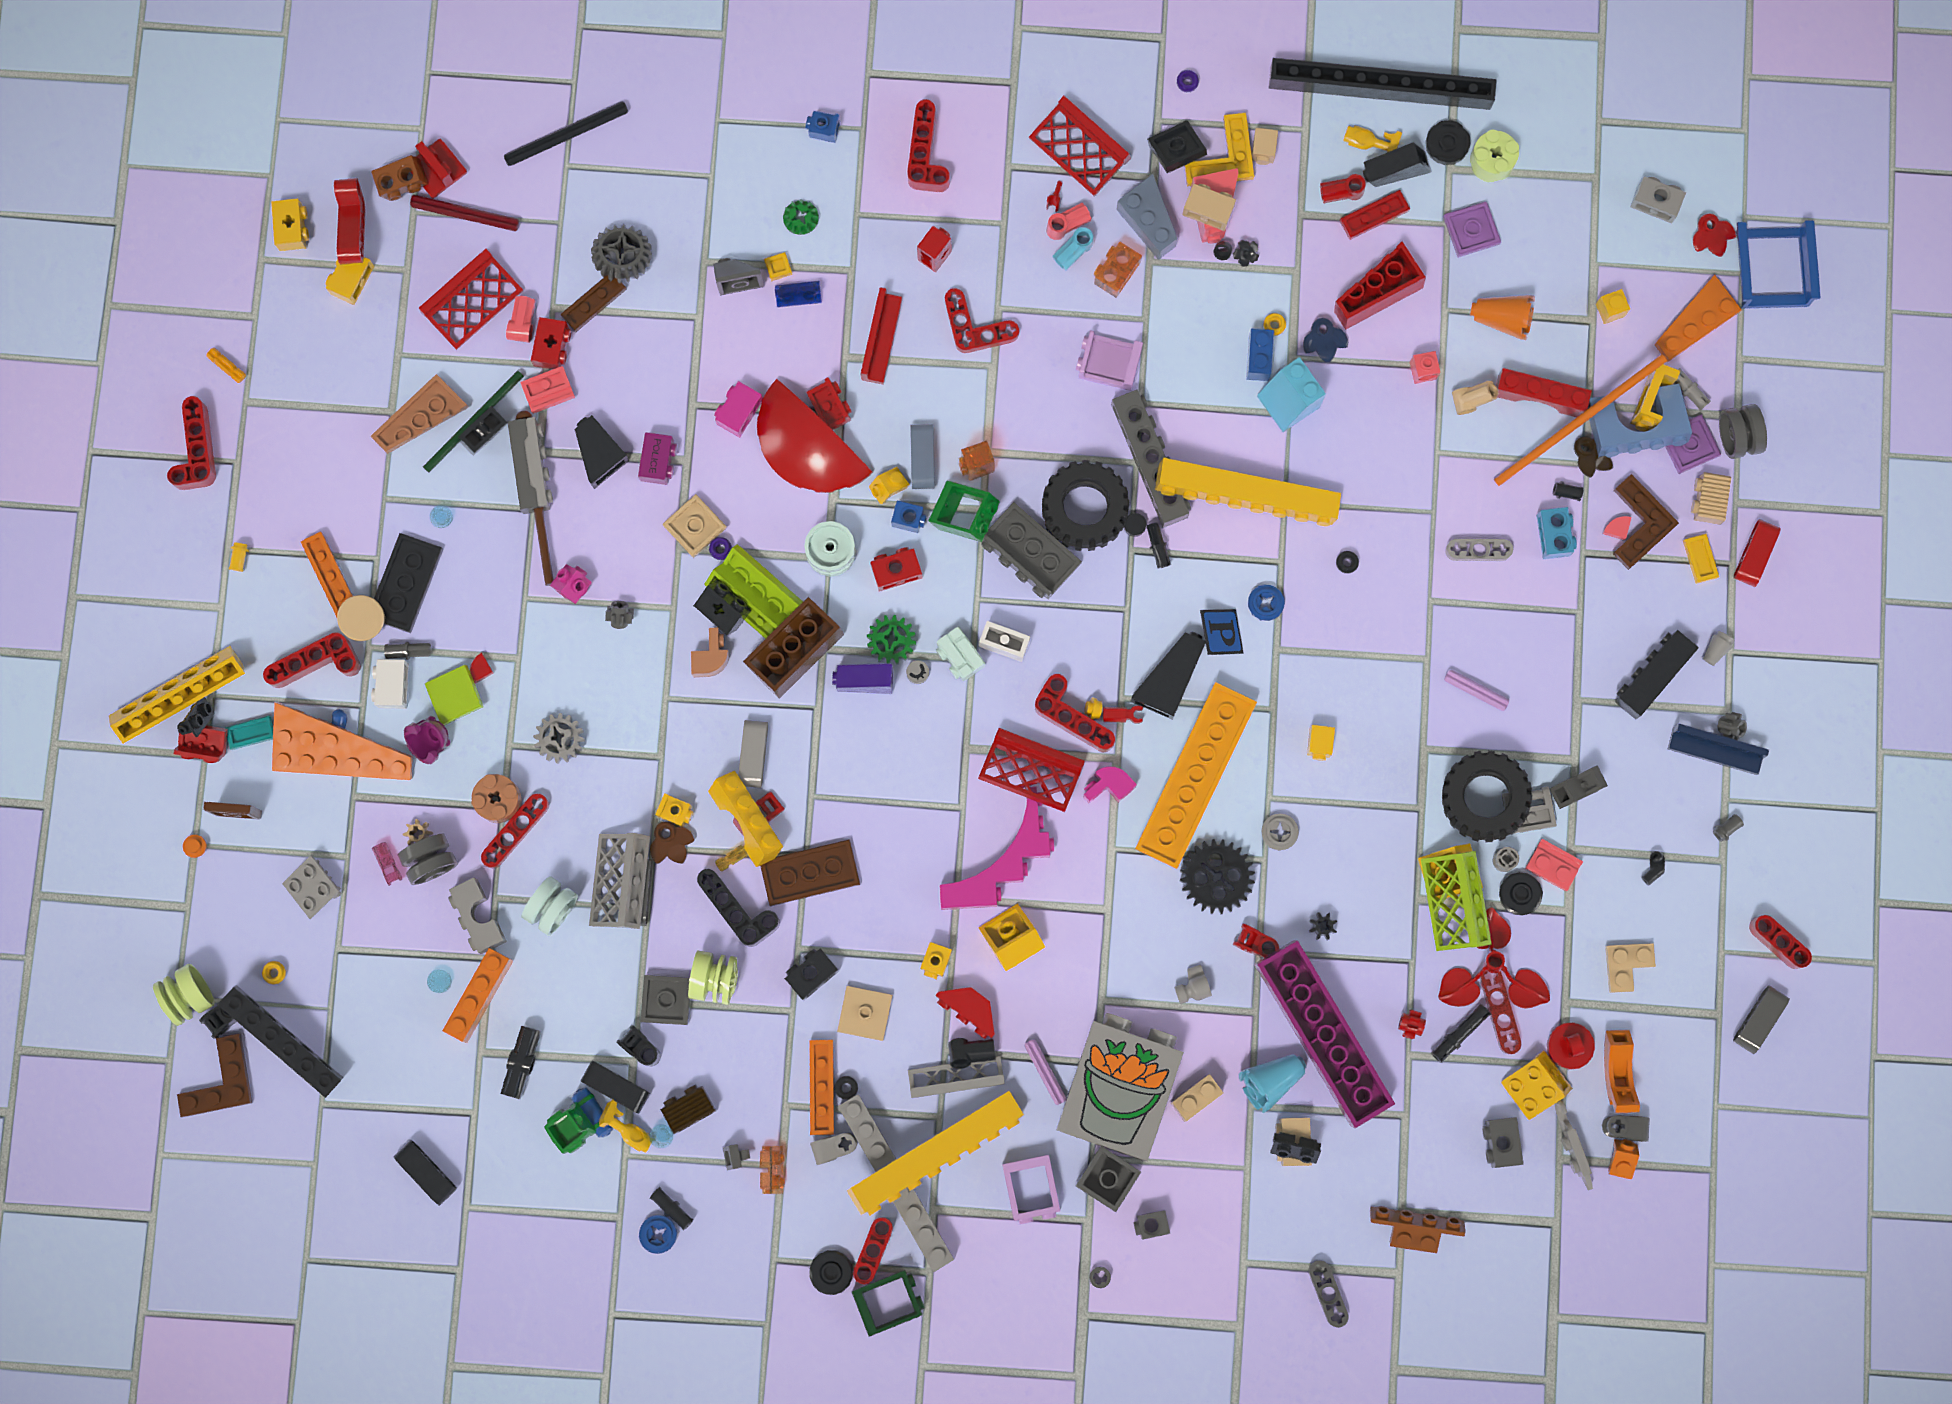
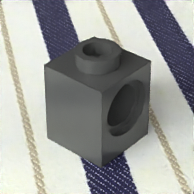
(1162, 1228)

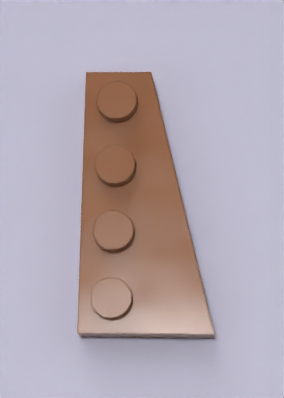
(422, 412)

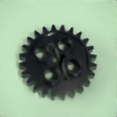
(1204, 893)

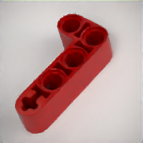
(924, 145)
(350, 221)
(193, 443)
(309, 665)
(1077, 717)

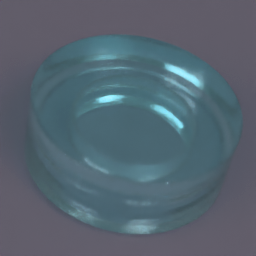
(439, 981)

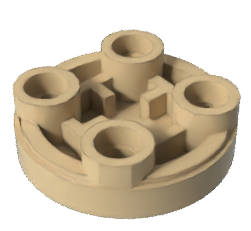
(360, 618)

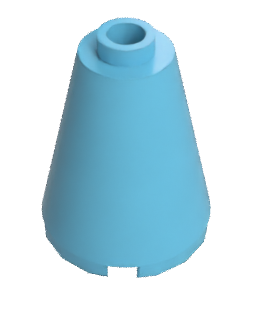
(1271, 1080)

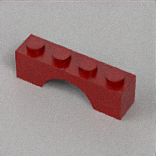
(1526, 387)

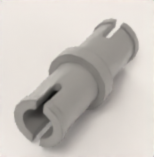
(1692, 391)

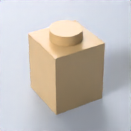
(1264, 146)

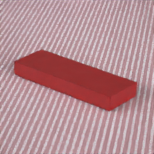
(1374, 214)

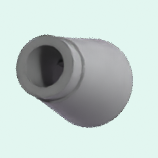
(1718, 647)

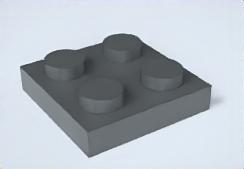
(665, 1000)

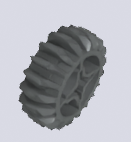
(611, 244)

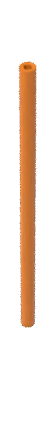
(1581, 419)

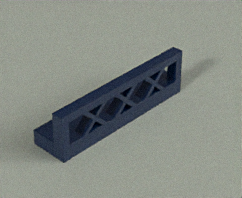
(1717, 749)

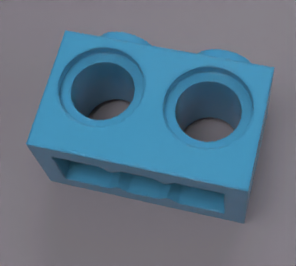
(1549, 533)

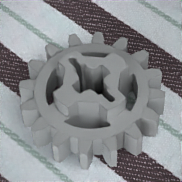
(549, 741)

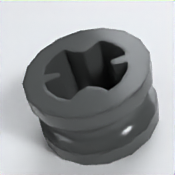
(1097, 1270)

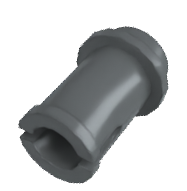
(1726, 829)

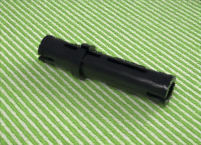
(1455, 1038)

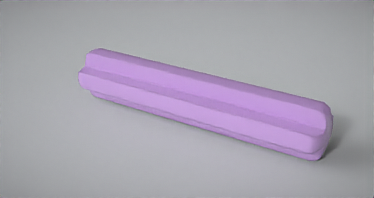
(1476, 690)
(1045, 1072)

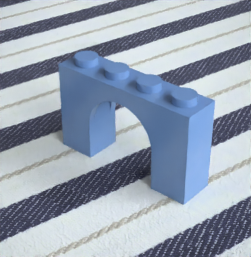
(1614, 438)

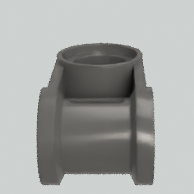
(1630, 1127)

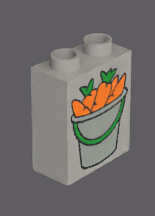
(1121, 1087)

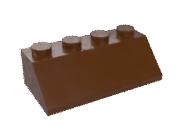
(793, 647)

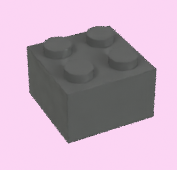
(1108, 1179)

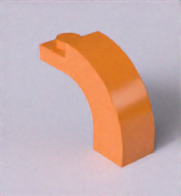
(1618, 1071)

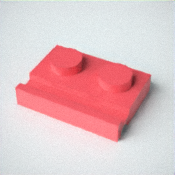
(547, 389)
(1554, 865)

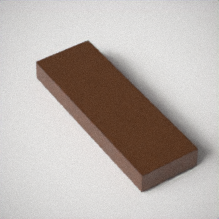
(592, 302)

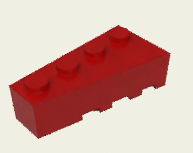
(1381, 287)

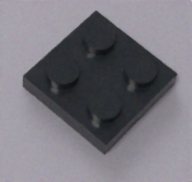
(1177, 146)

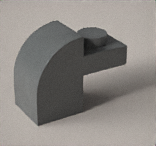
(1578, 787)

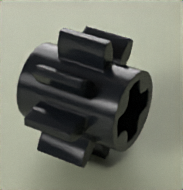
(1329, 924)

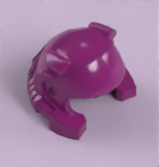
(426, 739)

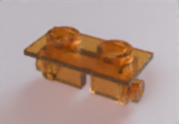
(773, 1159)

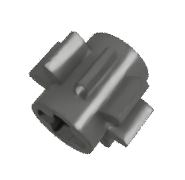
(619, 614)
(1732, 726)

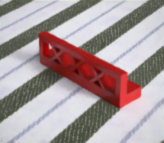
(881, 337)

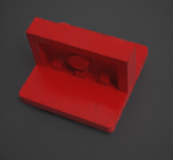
(439, 166)

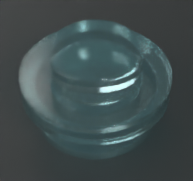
(441, 516)
(661, 1136)

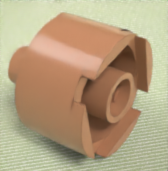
(491, 786)

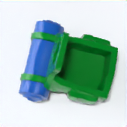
(574, 1125)

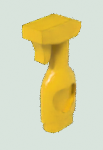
(1365, 139)
(631, 1133)

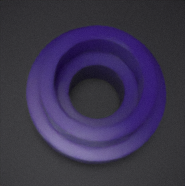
(1190, 75)
(720, 541)

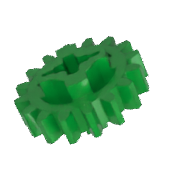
(880, 638)

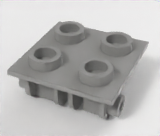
(311, 887)

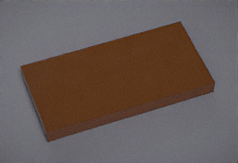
(810, 873)

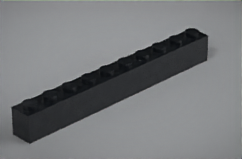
(1382, 83)

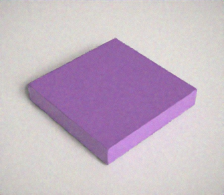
(1472, 229)
(1697, 451)

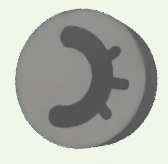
(917, 672)

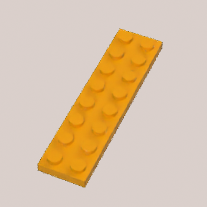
(1196, 775)

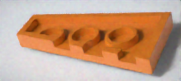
(1703, 315)

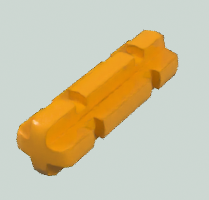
(226, 365)

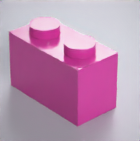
(738, 409)

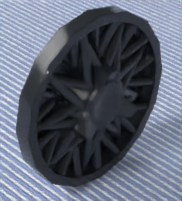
(1520, 893)
(831, 1272)

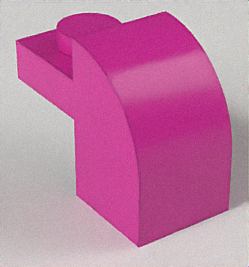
(1114, 780)

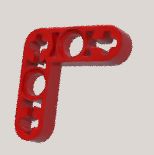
(974, 334)

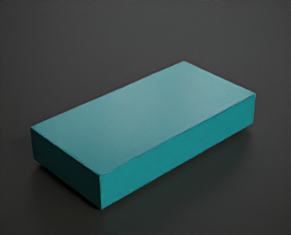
(250, 732)

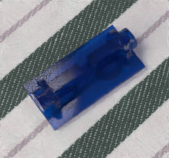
(798, 294)

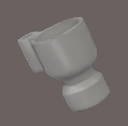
(1196, 988)

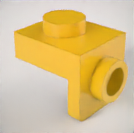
(888, 484)

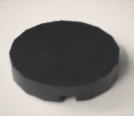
(1447, 142)

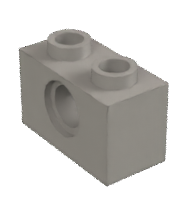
(1646, 202)

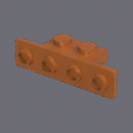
(1416, 1230)

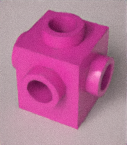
(571, 583)

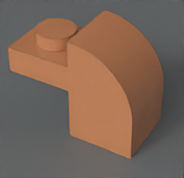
(712, 661)

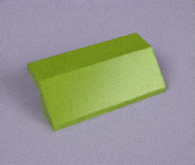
(760, 590)

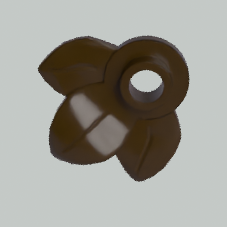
(1589, 461)

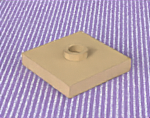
(694, 526)
(864, 1013)

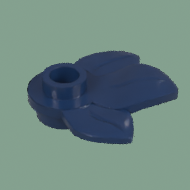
(1326, 343)

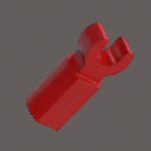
(1121, 714)

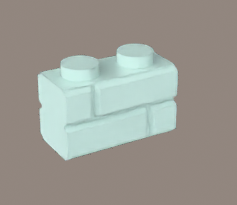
(960, 654)

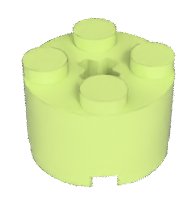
(1497, 144)

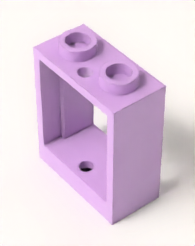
(1046, 1213)

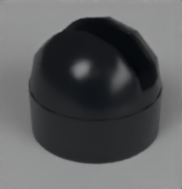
(1223, 253)

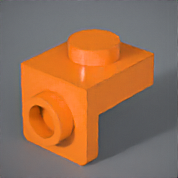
(1624, 1159)

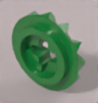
(796, 226)

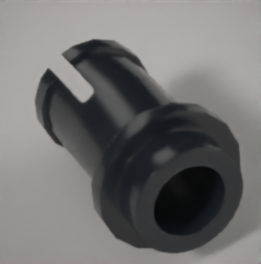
(1567, 491)

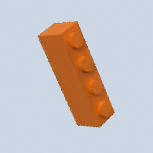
(477, 995)

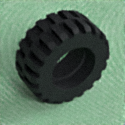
(1090, 476)
(1486, 765)

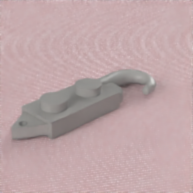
(1572, 1144)

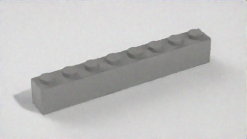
(908, 1204)

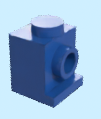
(828, 131)

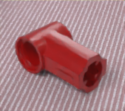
(1340, 189)

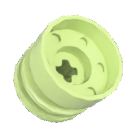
(712, 977)
(179, 997)

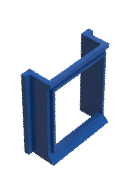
(1808, 263)

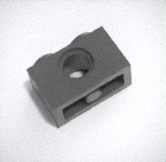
(1509, 1130)

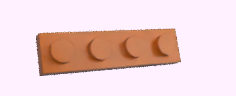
(326, 570)
(821, 1087)

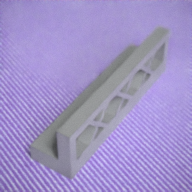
(962, 1085)

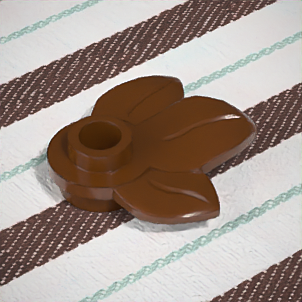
(671, 846)

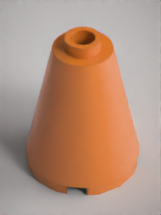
(1506, 314)

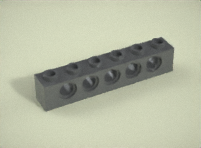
(1135, 403)

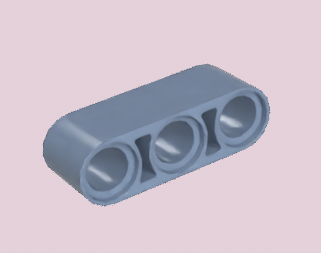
(922, 456)

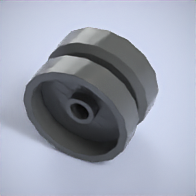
(1743, 431)
(427, 859)

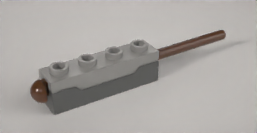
(532, 478)

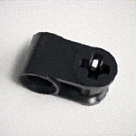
(217, 1021)
(636, 1044)

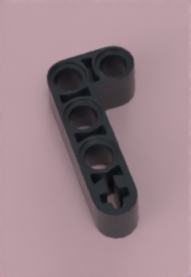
(733, 905)

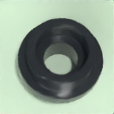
(1350, 556)
(843, 1080)

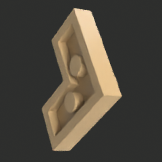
(1622, 959)

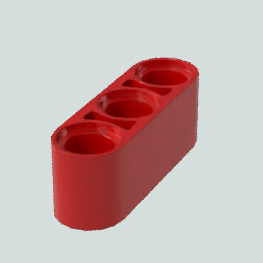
(1757, 553)
(1769, 938)
(873, 1262)

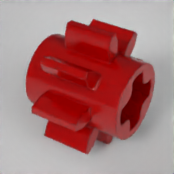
(1412, 1024)

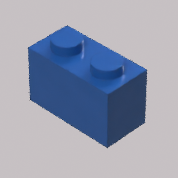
(1259, 355)

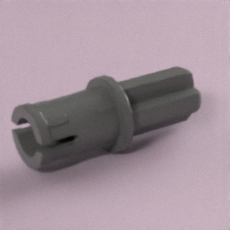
(407, 650)

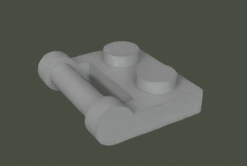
(1539, 816)

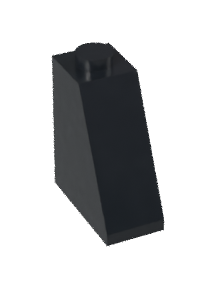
(1396, 165)
(598, 450)

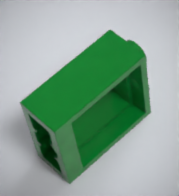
(951, 497)

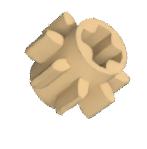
(414, 829)

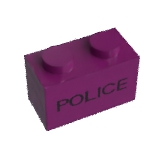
(656, 458)

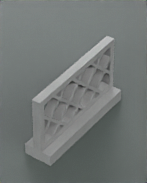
(631, 882)

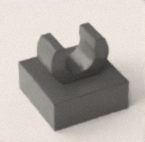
(734, 1157)

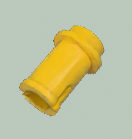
(238, 556)

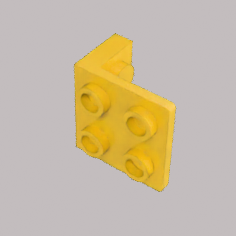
(1537, 1085)

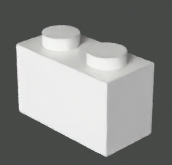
(1004, 641)
(390, 684)

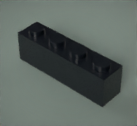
(1656, 674)

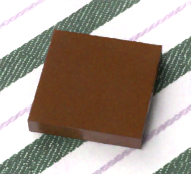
(232, 810)

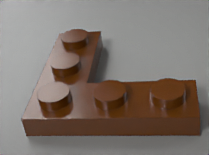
(1656, 519)
(235, 1080)

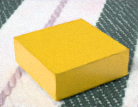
(778, 266)

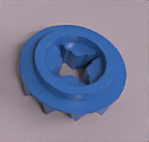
(1266, 592)
(646, 1233)

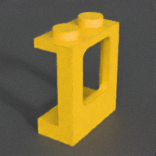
(1643, 417)

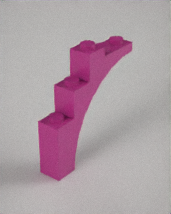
(981, 889)

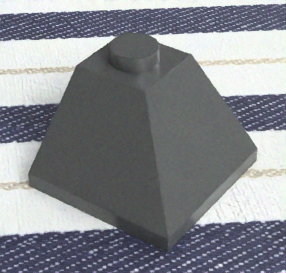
(736, 276)

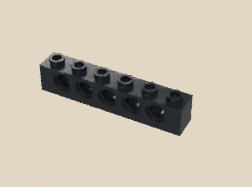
(280, 1041)

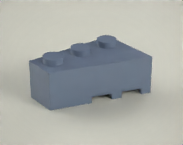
(1148, 217)

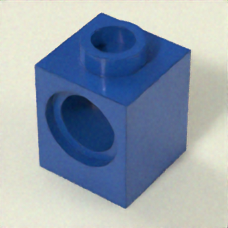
(903, 508)

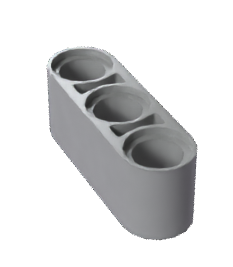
(753, 753)

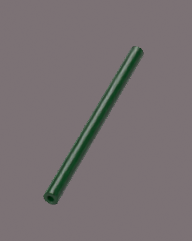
(493, 400)

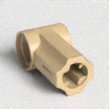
(1468, 398)

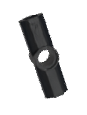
(520, 1062)

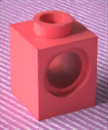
(1424, 367)

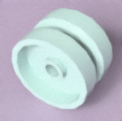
(830, 535)
(549, 906)

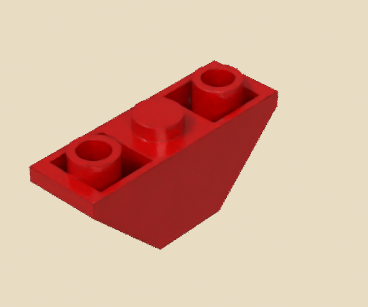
(970, 1007)

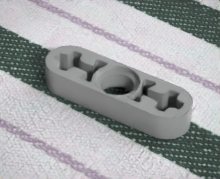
(1462, 544)

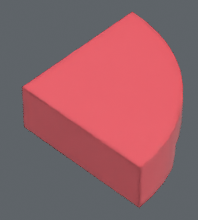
(1618, 527)

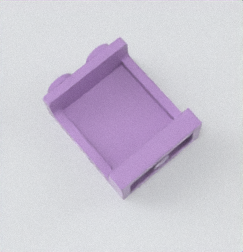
(1109, 361)

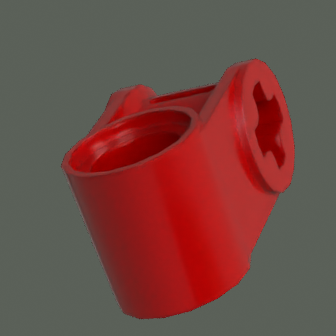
(1254, 942)

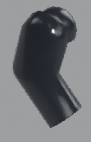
(1657, 868)

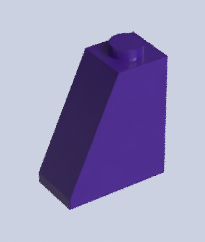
(864, 678)

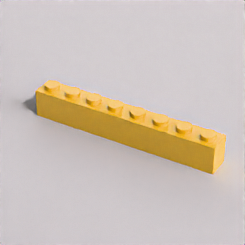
(1248, 492)
(934, 1153)

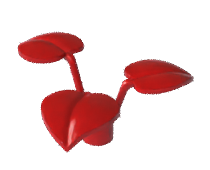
(1527, 988)

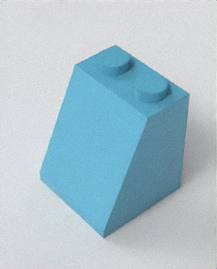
(1292, 395)

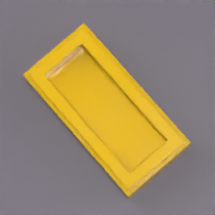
(1701, 558)

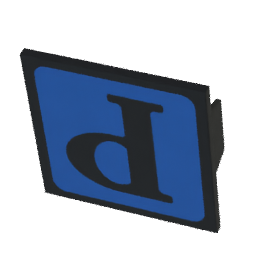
(1221, 632)

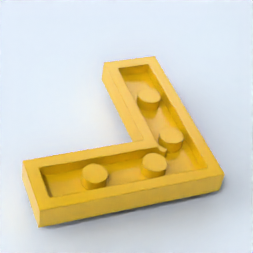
(1238, 152)

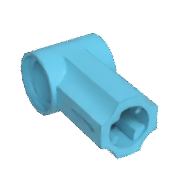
(1072, 249)

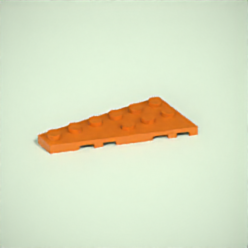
(323, 748)

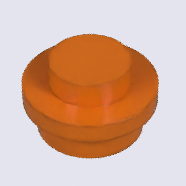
(194, 846)

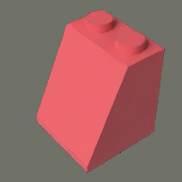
(1218, 182)

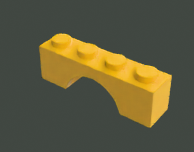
(759, 838)

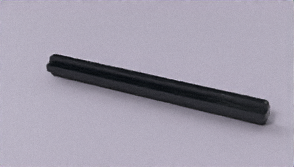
(565, 133)

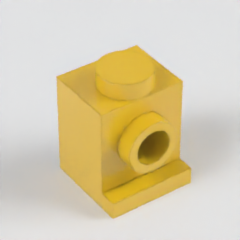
(664, 810)

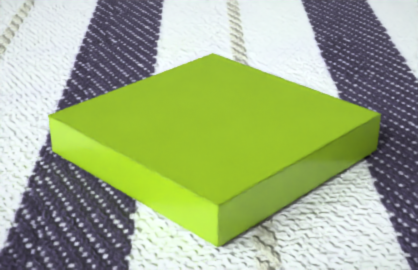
(454, 695)

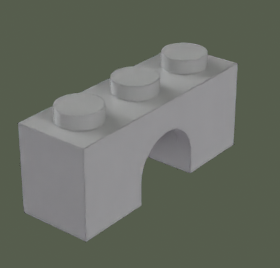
(466, 899)

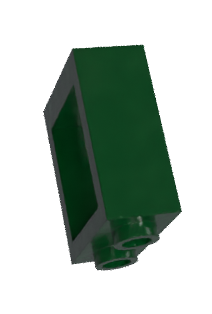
(865, 1312)

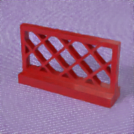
(1091, 130)
(460, 282)
(1037, 756)

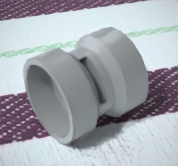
(1503, 862)

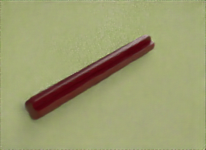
(464, 213)

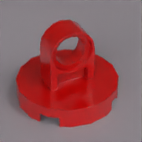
(1570, 1046)

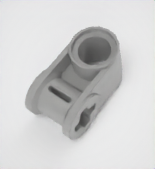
(830, 1149)

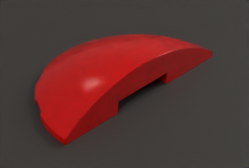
(804, 446)

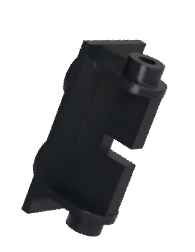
(197, 718)
(1285, 1147)

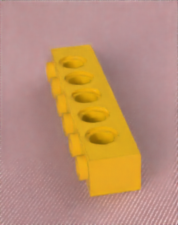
(176, 694)

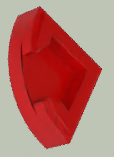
(480, 668)

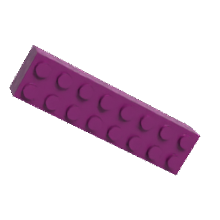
(1324, 1034)

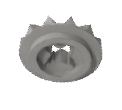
(1288, 824)

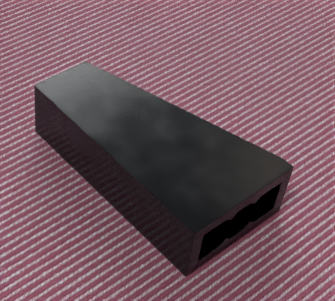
(1168, 681)

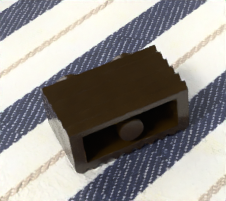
(688, 1109)

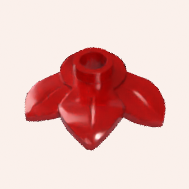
(1714, 238)

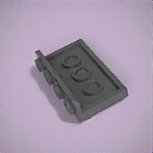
(1030, 551)

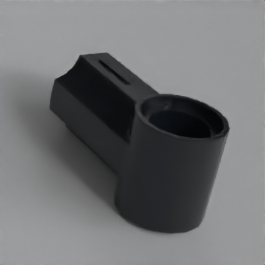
(965, 1052)

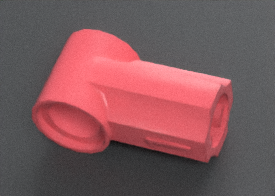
(1068, 220)
(521, 326)

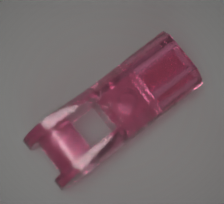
(385, 861)

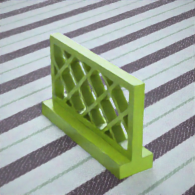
(1470, 899)

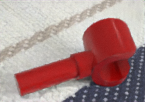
(1054, 199)

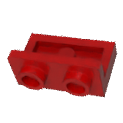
(829, 404)
(207, 746)

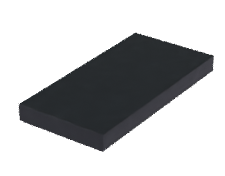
(407, 581)

